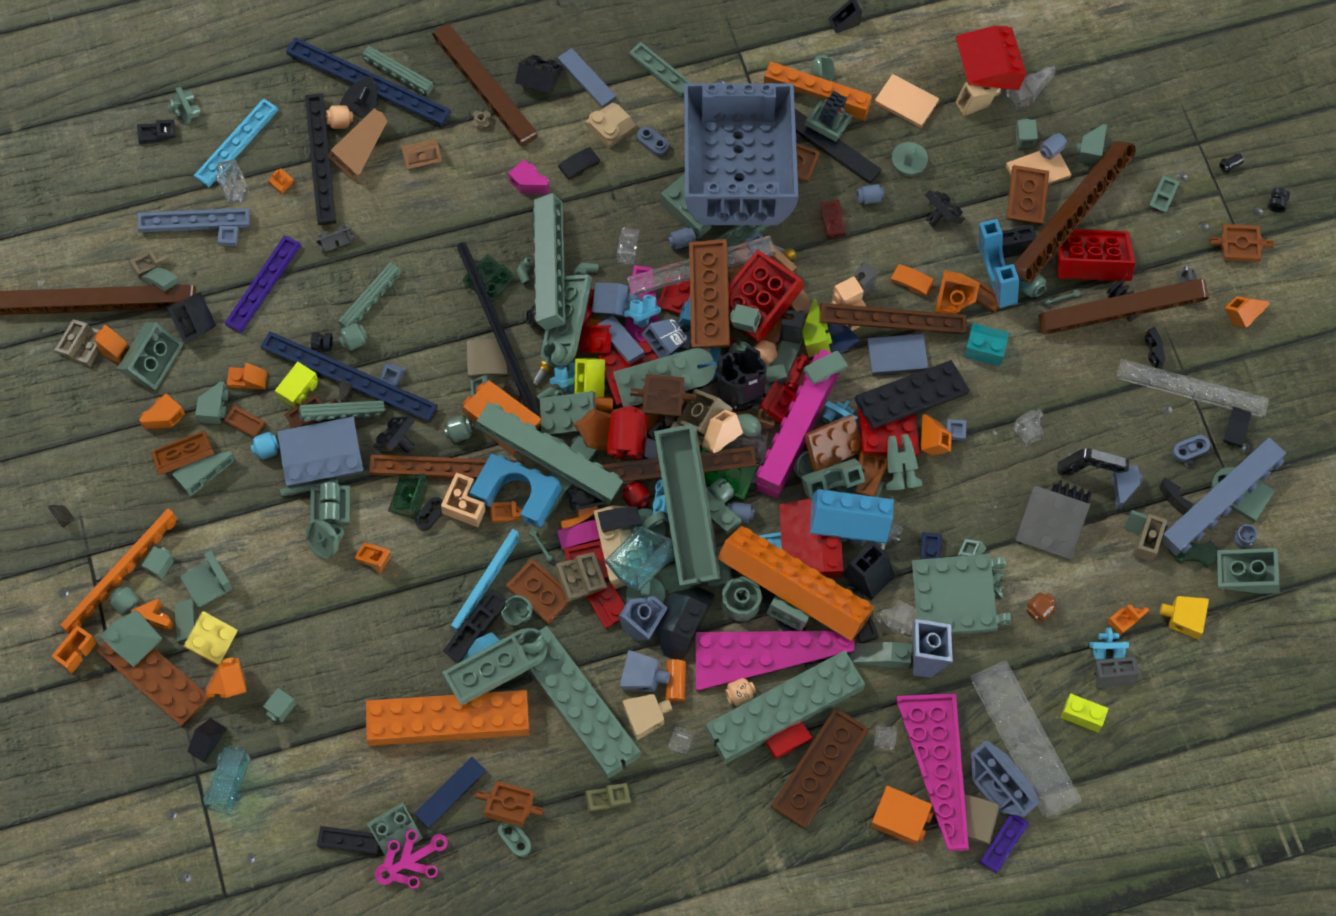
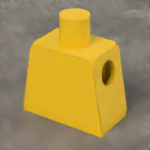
(1186, 615)

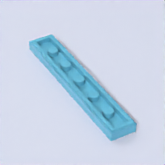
(236, 141)
(486, 580)

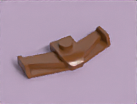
(873, 468)

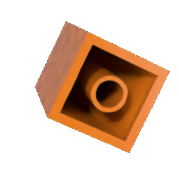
(491, 393)

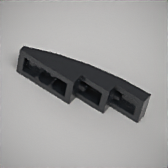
(475, 626)

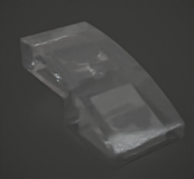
(627, 245)

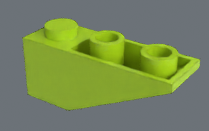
(814, 332)

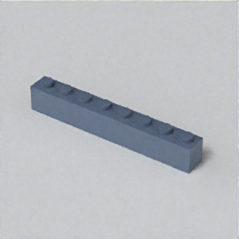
(1223, 496)

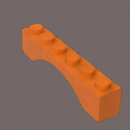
(857, 102)

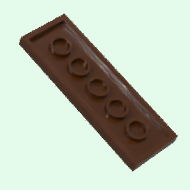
(820, 768)

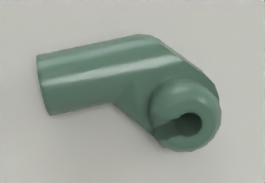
(523, 270)
(549, 392)

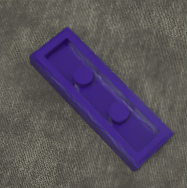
(1004, 843)

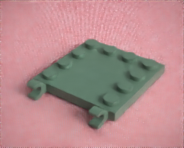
(958, 592)

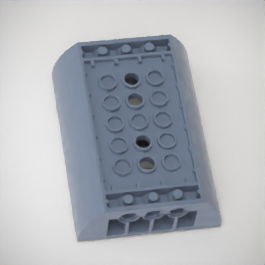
(768, 164)

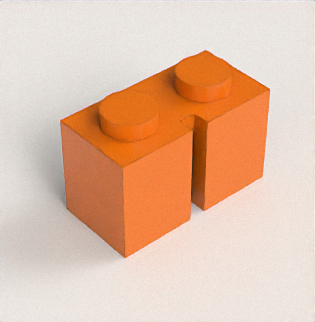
(72, 648)

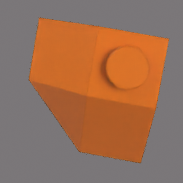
(956, 292)
(227, 679)

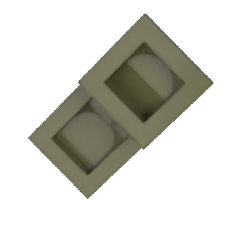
(607, 798)

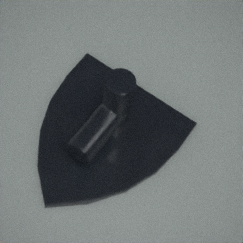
(361, 97)

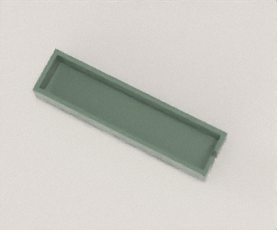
(687, 505)
(784, 707)
(583, 709)

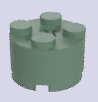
(735, 590)

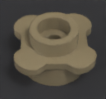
(481, 123)

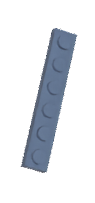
(193, 220)

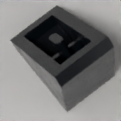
(846, 17)
(205, 739)

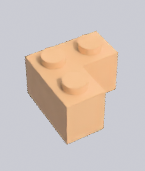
(848, 293)
(459, 503)

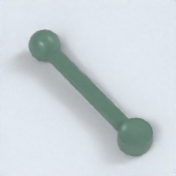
(1076, 293)
(533, 533)

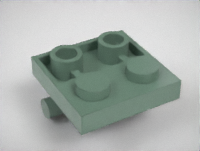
(393, 825)

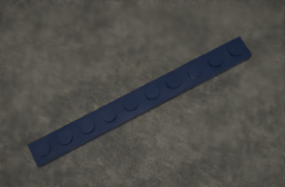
(385, 89)
(360, 381)

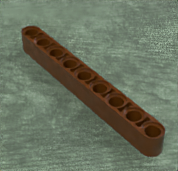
(484, 85)
(1123, 306)

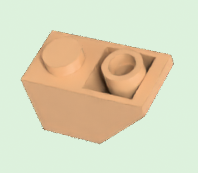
(721, 431)

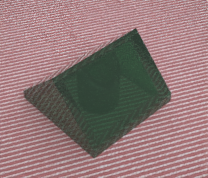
(409, 495)

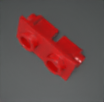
(796, 374)

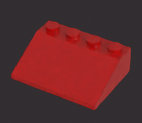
(991, 58)
(1096, 256)
(765, 287)
(814, 550)

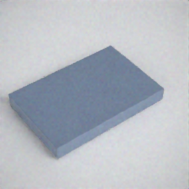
(897, 354)

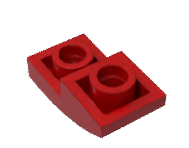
(788, 739)

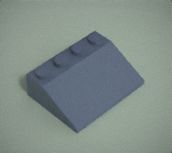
(320, 452)

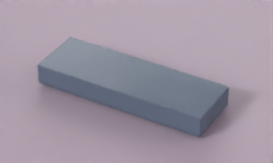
(623, 341)

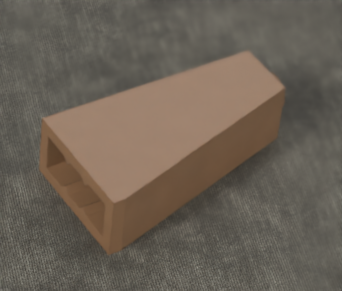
(358, 144)

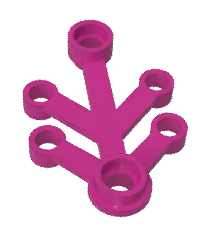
(408, 861)

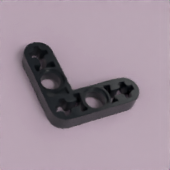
(1091, 457)

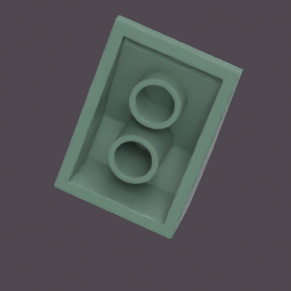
(1249, 570)

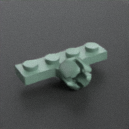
(721, 515)

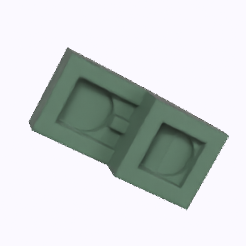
(1164, 194)
(161, 278)
(824, 367)

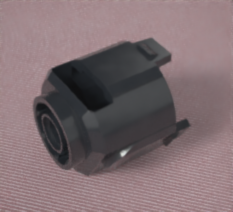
(741, 378)

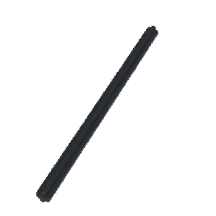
(497, 328)

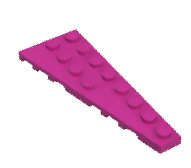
(738, 655)

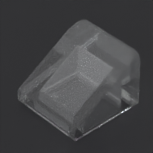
(885, 737)
(681, 740)

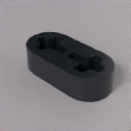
(427, 510)

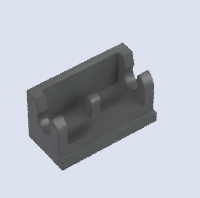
(866, 278)
(1116, 672)

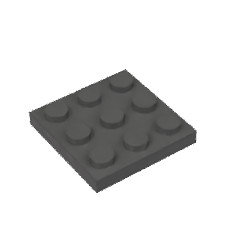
(1052, 522)

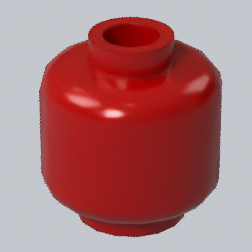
(636, 495)

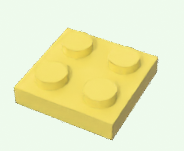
(210, 638)

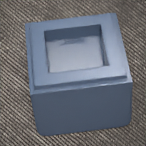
(392, 373)

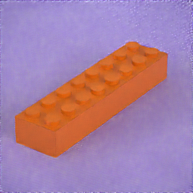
(796, 582)
(445, 719)

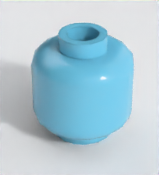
(265, 445)

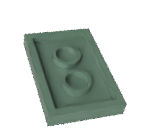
(562, 411)

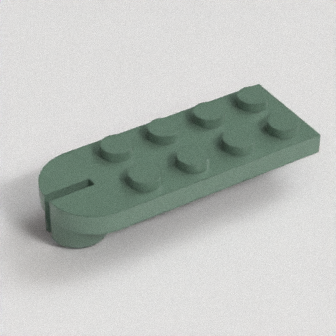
(562, 341)
(677, 365)
(496, 664)

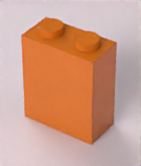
(902, 816)

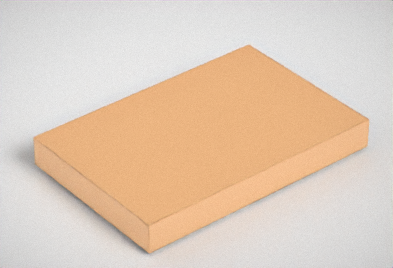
(906, 101)
(1057, 167)

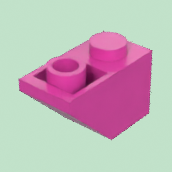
(527, 179)

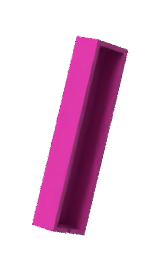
(791, 438)

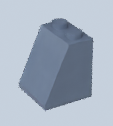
(930, 647)

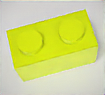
(590, 376)
(297, 385)
(1084, 713)

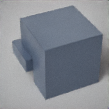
(612, 299)

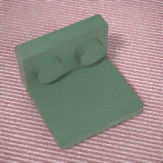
(206, 581)
(787, 613)

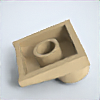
(610, 124)

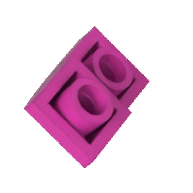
(578, 534)

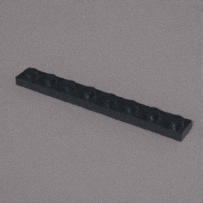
(319, 158)

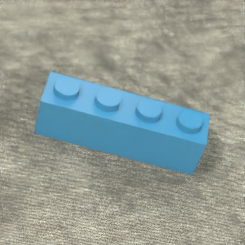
(851, 516)

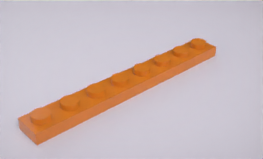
(118, 572)

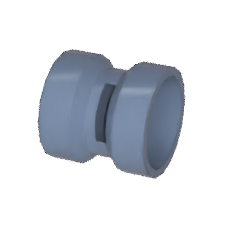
(1247, 532)

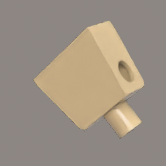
(975, 98)
(645, 714)

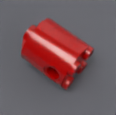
(627, 433)

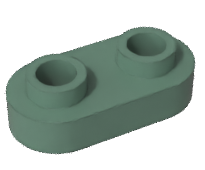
(514, 839)

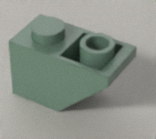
(211, 404)

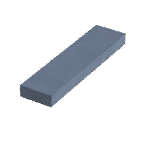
(587, 78)

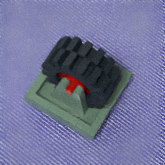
(830, 116)

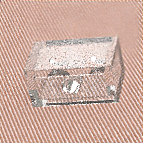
(231, 181)

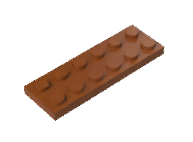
(709, 294)
(160, 683)

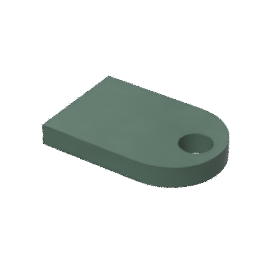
(1253, 502)

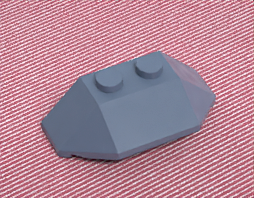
(1002, 780)

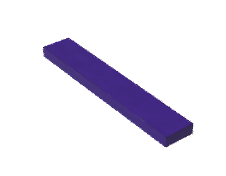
(262, 284)

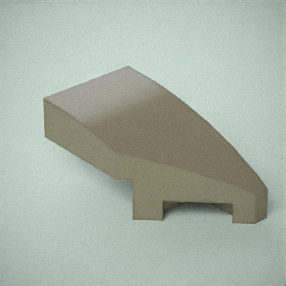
(145, 263)

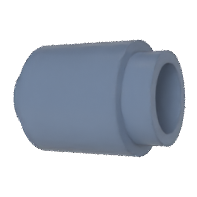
(1053, 146)
(870, 194)
(681, 238)
(742, 510)

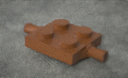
(1241, 243)
(509, 804)

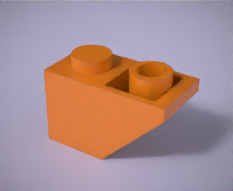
(1245, 310)
(111, 344)
(162, 414)
(935, 437)

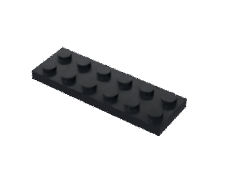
(911, 395)

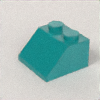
(986, 344)

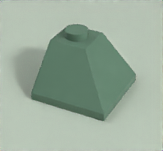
(131, 637)

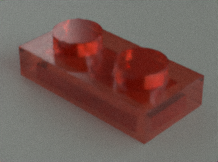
(832, 218)

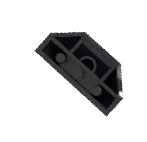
(682, 620)

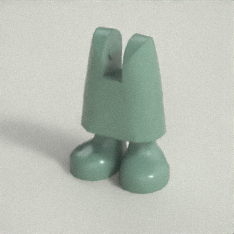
(902, 460)

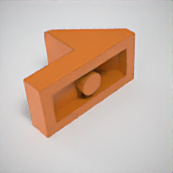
(249, 377)
(373, 556)
(150, 613)

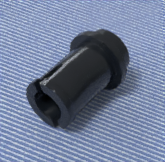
(1227, 164)

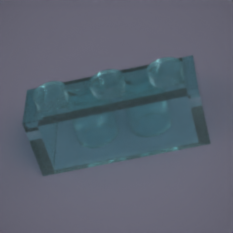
(640, 557)
(226, 780)

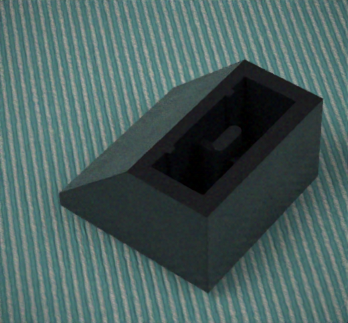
(538, 73)
(191, 317)
(870, 570)

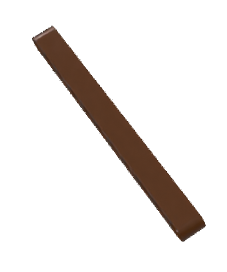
(1074, 210)
(91, 299)

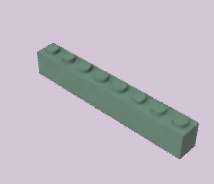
(549, 262)
(549, 453)

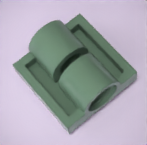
(330, 503)

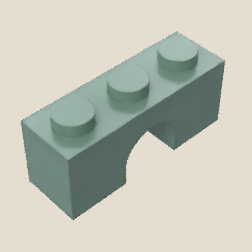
(842, 474)

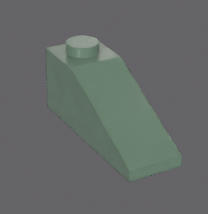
(199, 473)
(882, 654)

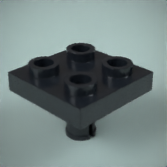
(943, 209)
(395, 435)

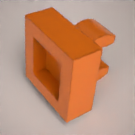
(280, 181)

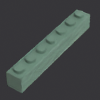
(397, 71)
(370, 295)
(341, 410)

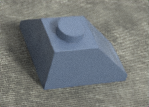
(641, 617)

